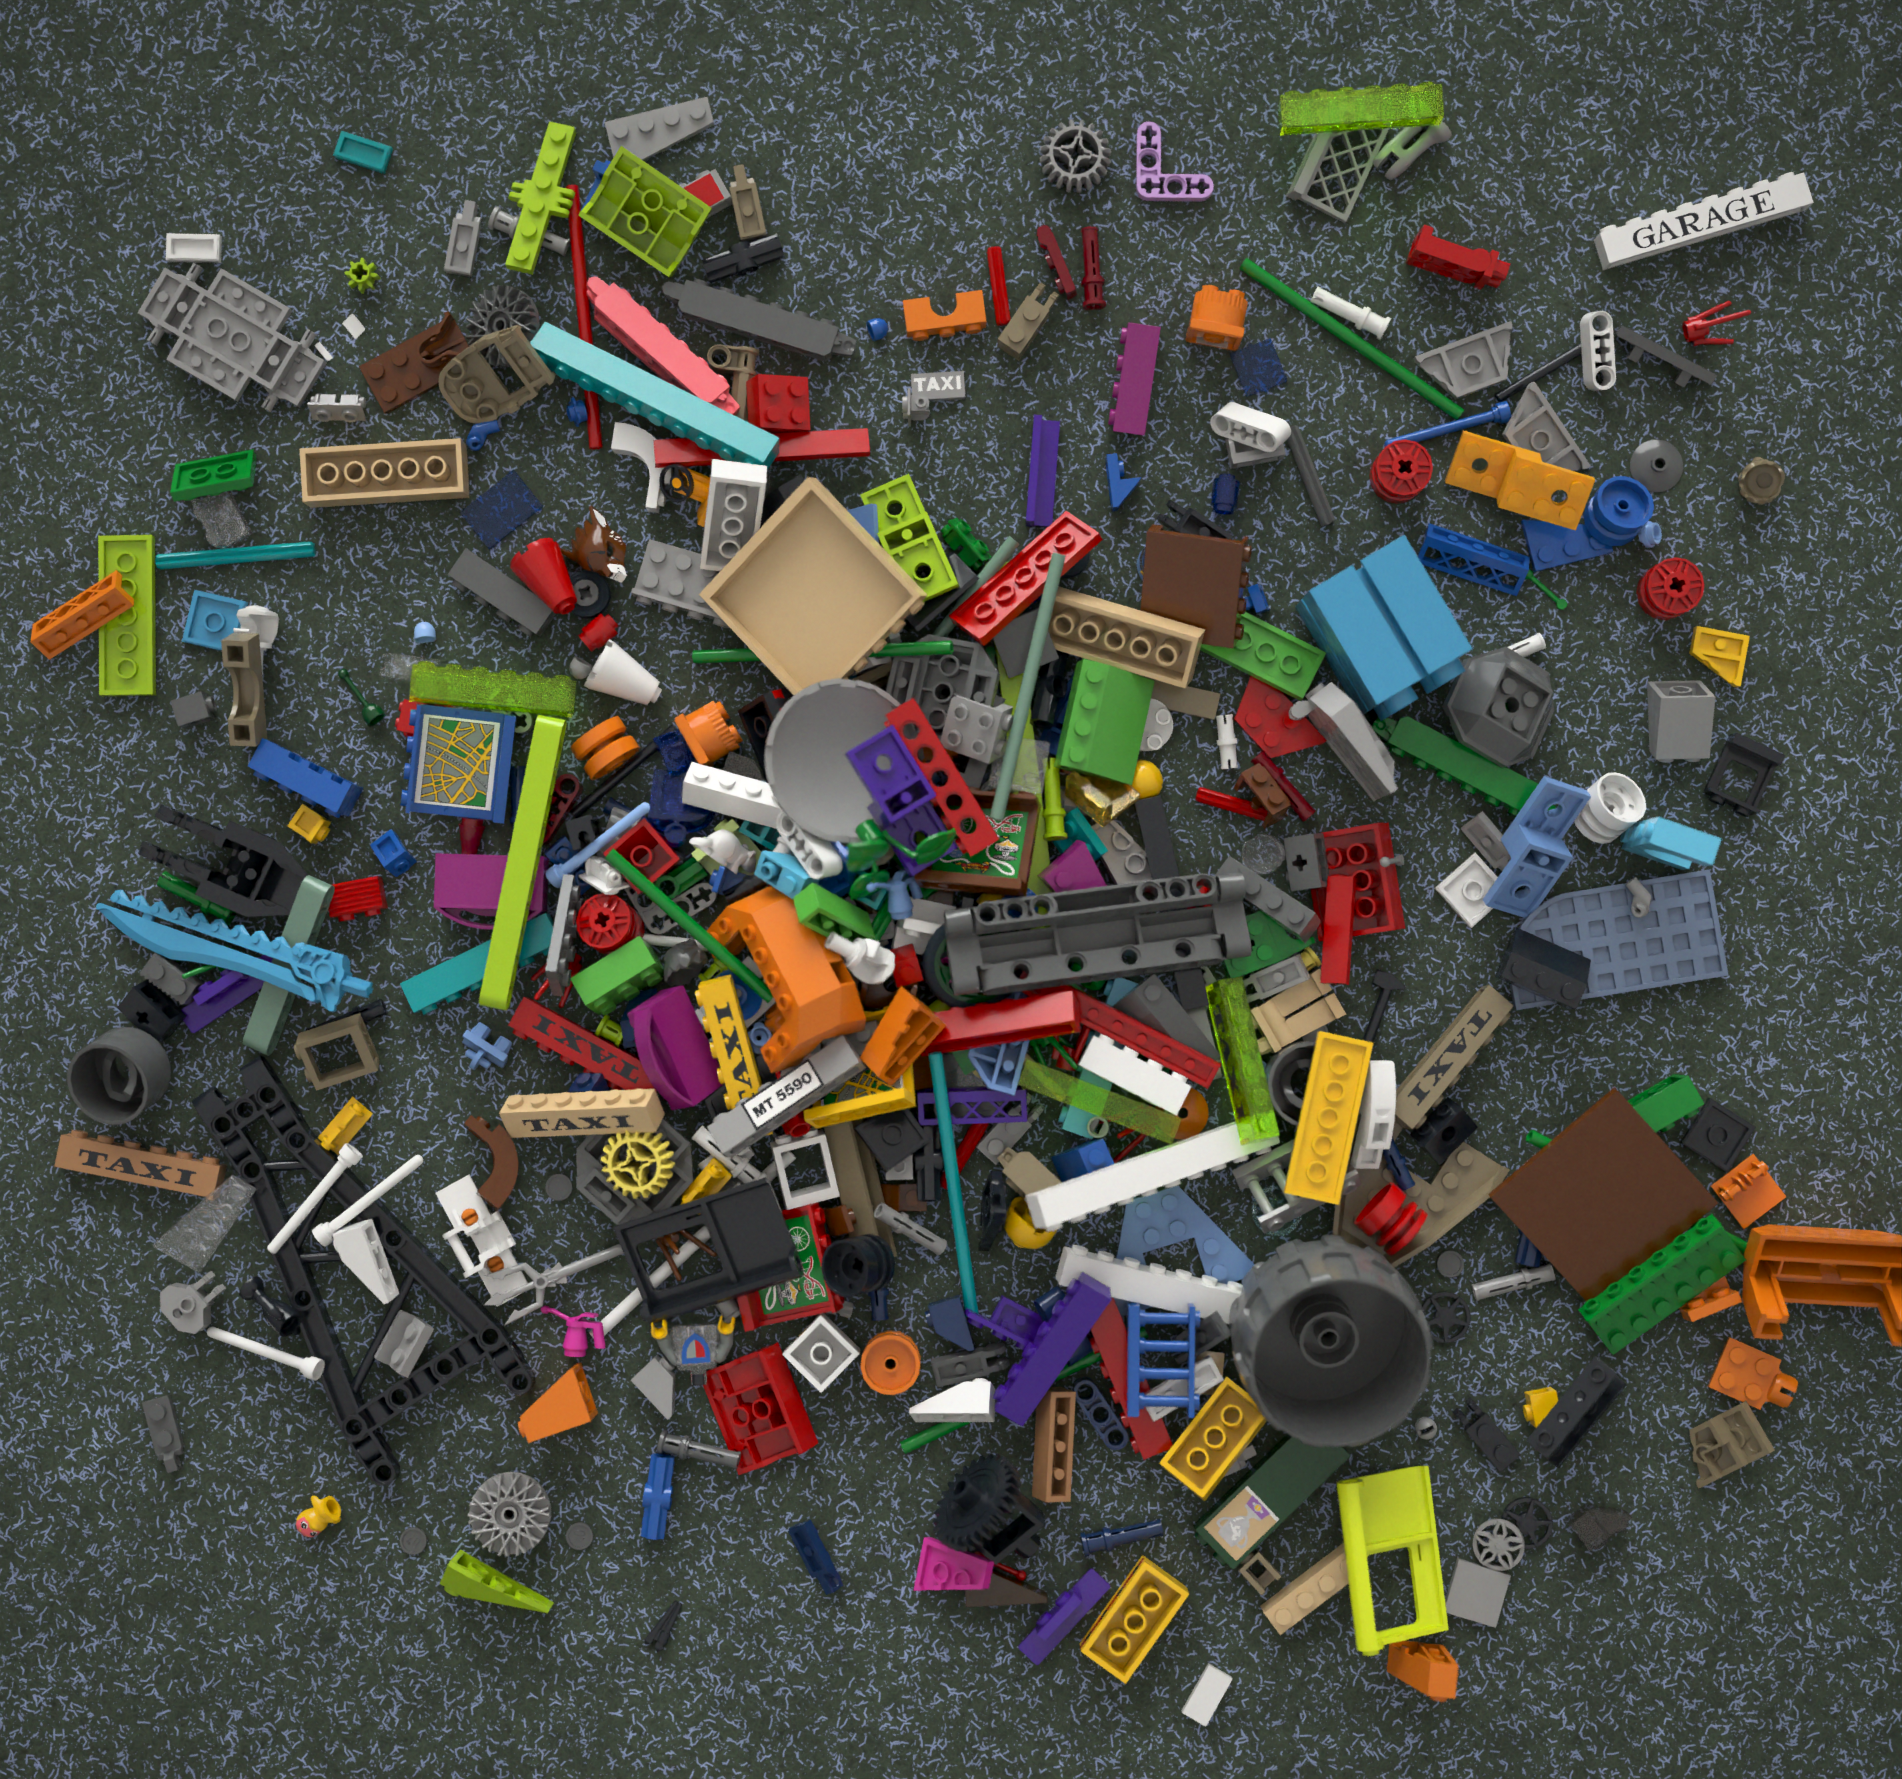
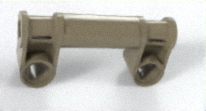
(735, 366)

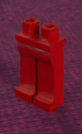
(1456, 261)

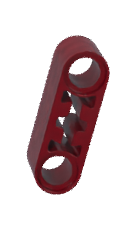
(564, 807)

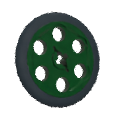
(938, 974)

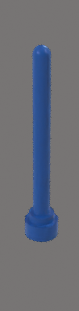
(1498, 414)

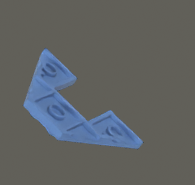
(1172, 1218)

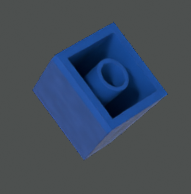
(1082, 1159)

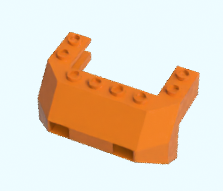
(802, 974)
(1823, 1269)

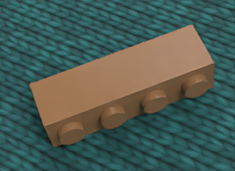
(1054, 1446)

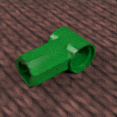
(683, 877)

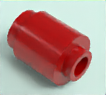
(598, 631)

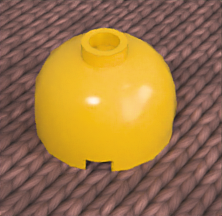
(1021, 1227)

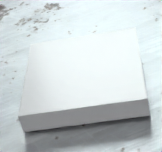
(1467, 888)

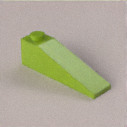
(479, 1581)

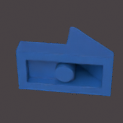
(1118, 489)

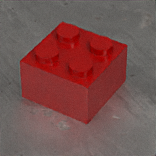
(778, 403)

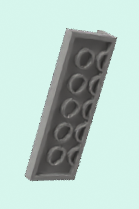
(675, 580)

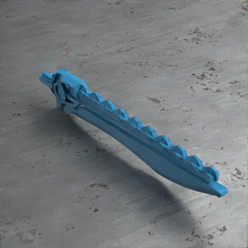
(316, 965)

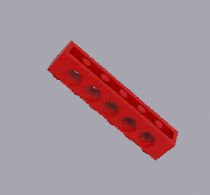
(967, 842)

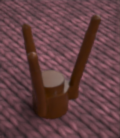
(670, 1240)

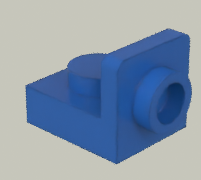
(393, 853)

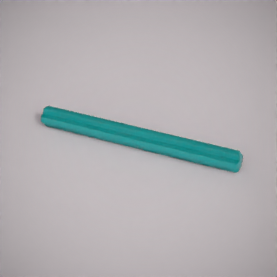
(235, 555)

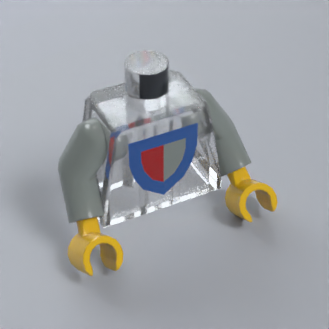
(695, 1346)

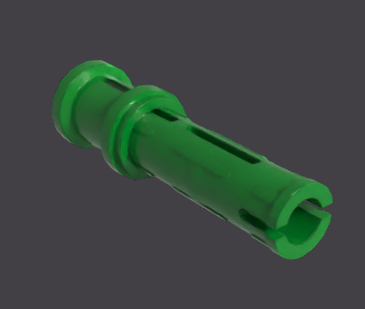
(188, 893)

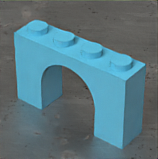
(1670, 843)

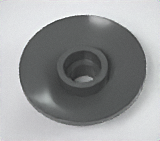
(1644, 469)

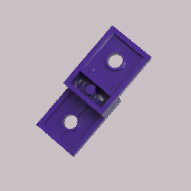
(898, 794)

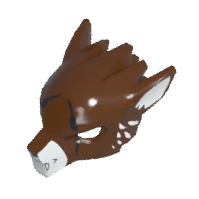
(591, 548)

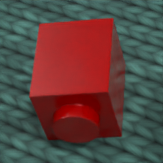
(906, 966)

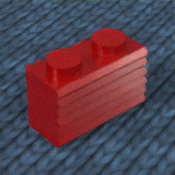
(358, 897)

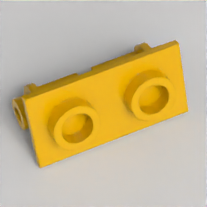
(344, 1125)
(708, 1182)

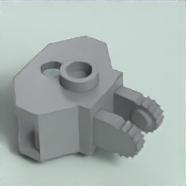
(191, 1301)

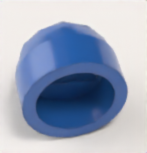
(877, 328)

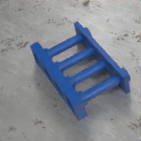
(1138, 1345)

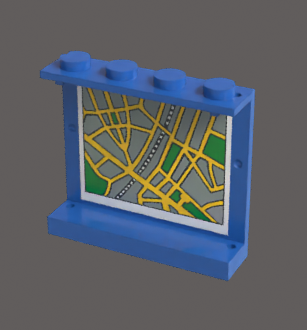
(458, 762)

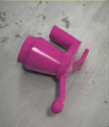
(575, 1340)

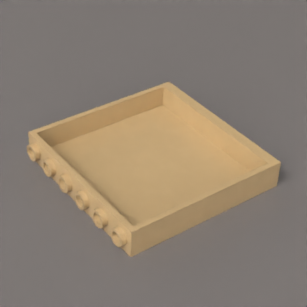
(813, 591)

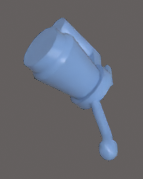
(899, 901)

